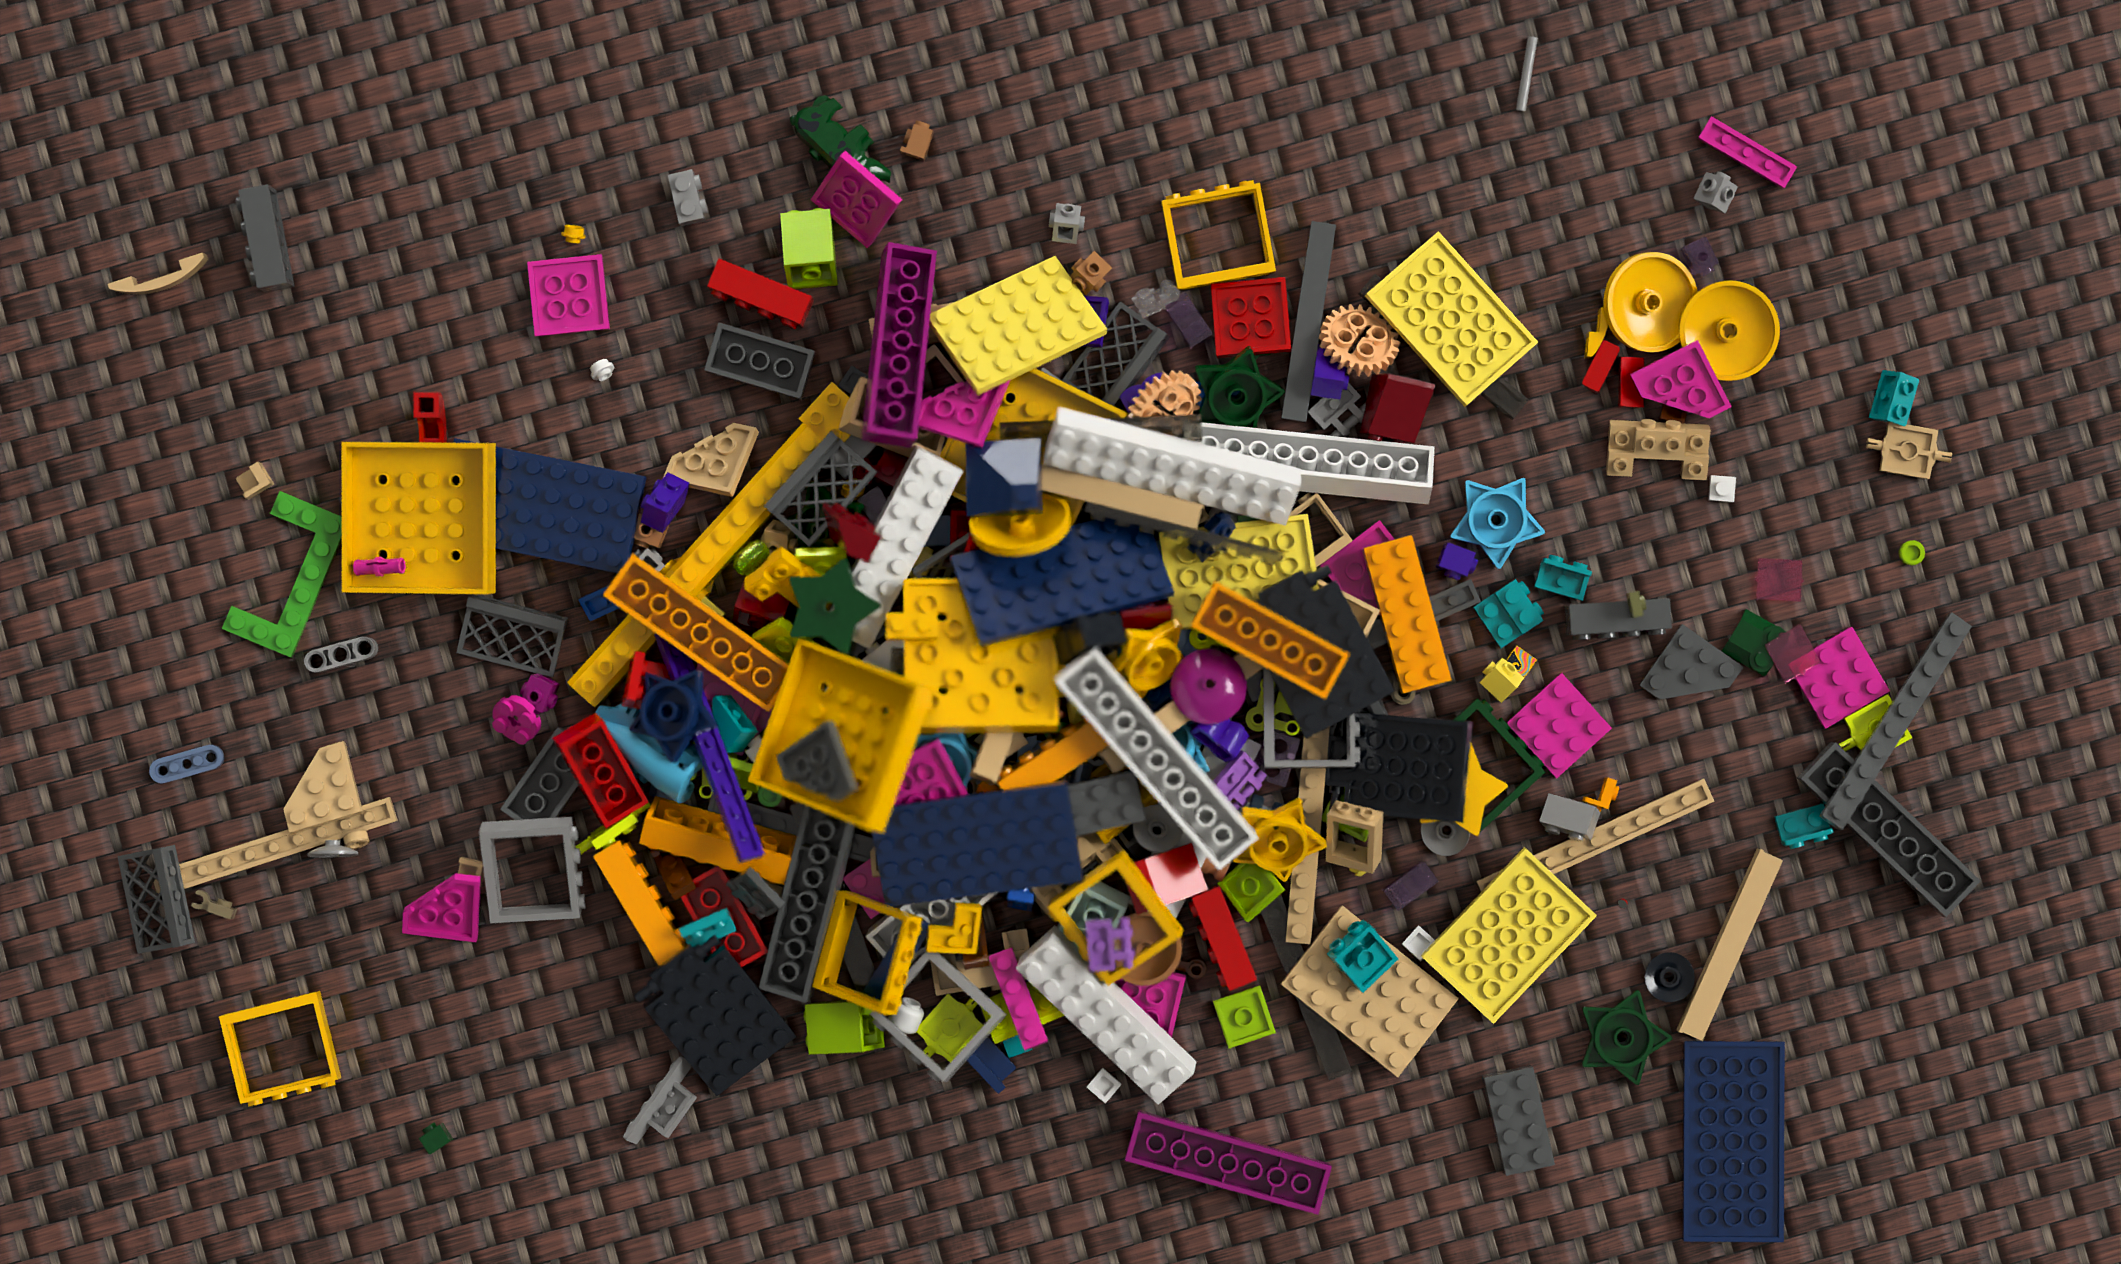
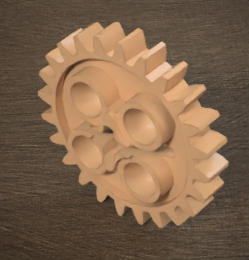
(1373, 351)
(1175, 392)

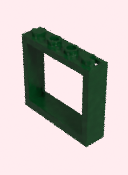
(1517, 745)

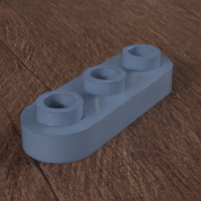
(176, 768)

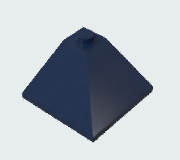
(1004, 478)

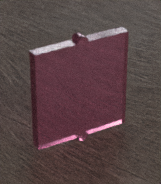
(1779, 579)
(1792, 653)

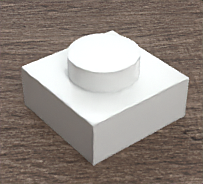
(1721, 488)
(1418, 942)
(1103, 1085)

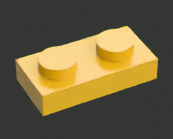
(911, 626)

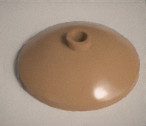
(1159, 966)

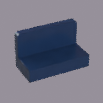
(991, 1064)

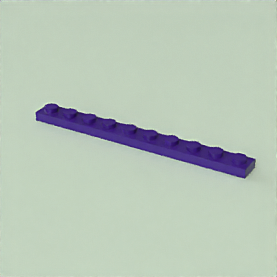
(717, 767)

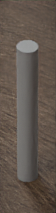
(1526, 73)

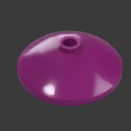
(1206, 704)

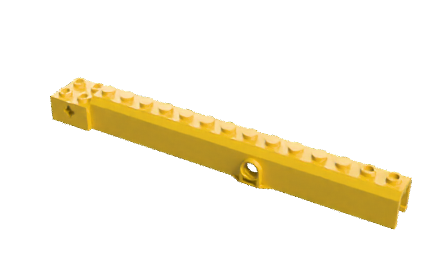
(715, 546)

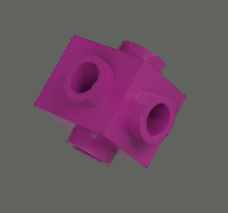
(540, 692)

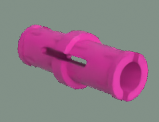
(379, 566)

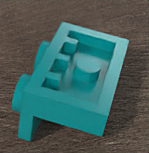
(1894, 397)
(1802, 826)
(701, 930)

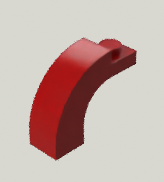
(431, 417)

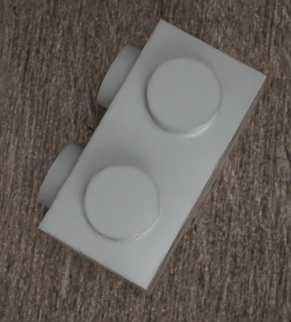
(686, 197)
(1569, 817)

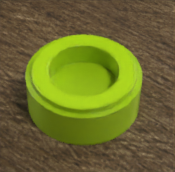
(1911, 552)

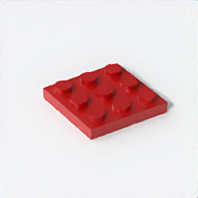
(1252, 316)

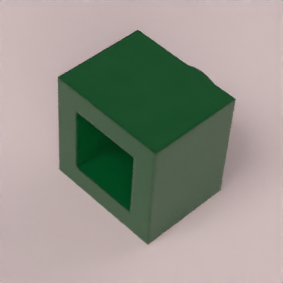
(435, 1137)

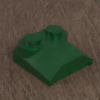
(1749, 642)

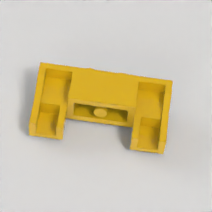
(775, 575)

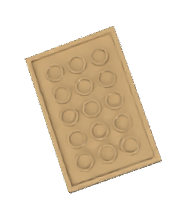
(1385, 1020)

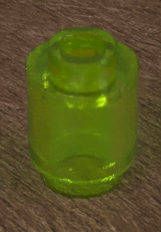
(751, 557)

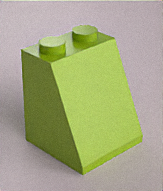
(808, 248)
(840, 1028)

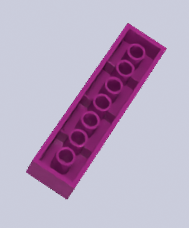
(899, 345)
(1228, 1162)

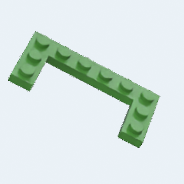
(286, 635)

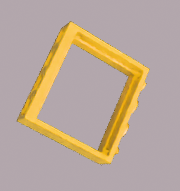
(1221, 192)
(1144, 891)
(835, 946)
(279, 1091)

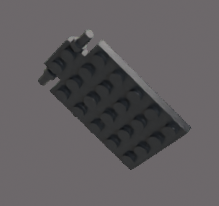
(1332, 620)
(1404, 766)
(714, 1014)

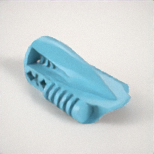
(646, 756)

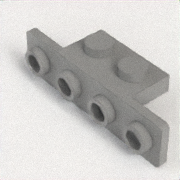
(665, 1106)

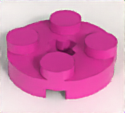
(504, 722)

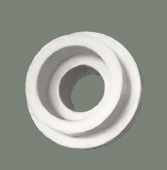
(601, 370)

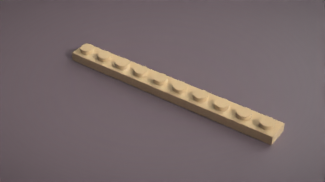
(1622, 828)
(281, 845)
(1305, 874)

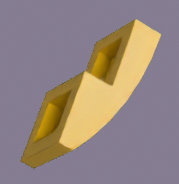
(1594, 339)

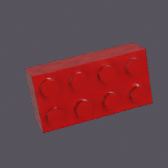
(760, 293)
(600, 770)
(712, 896)
(1223, 938)

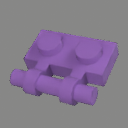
(1236, 775)
(1101, 944)

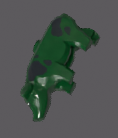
(830, 139)

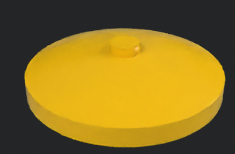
(1647, 301)
(1733, 327)
(1023, 533)

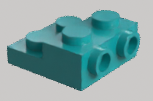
(1509, 613)
(1362, 955)

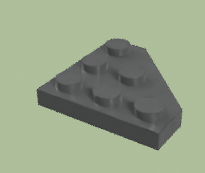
(1689, 667)
(819, 763)

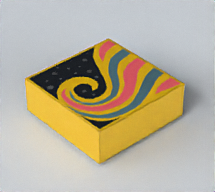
(1521, 660)

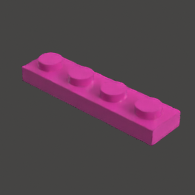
(1747, 152)
(1018, 999)

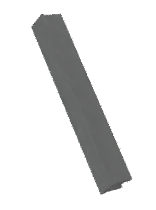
(1308, 321)

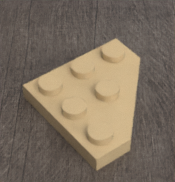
(716, 461)
(324, 792)

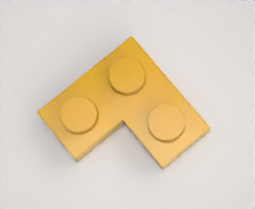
(961, 936)

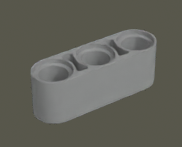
(329, 658)

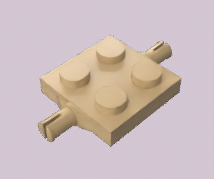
(1909, 450)

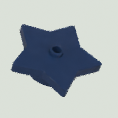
(673, 712)

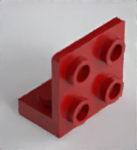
(635, 682)

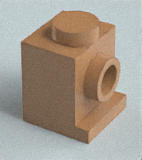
(917, 141)

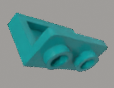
(1562, 577)

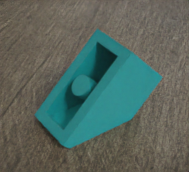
(732, 723)

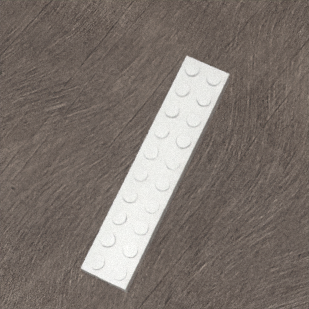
(1336, 463)
(1172, 466)
(1156, 757)

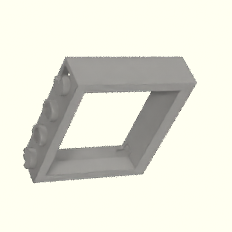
(1353, 731)
(527, 828)
(974, 992)

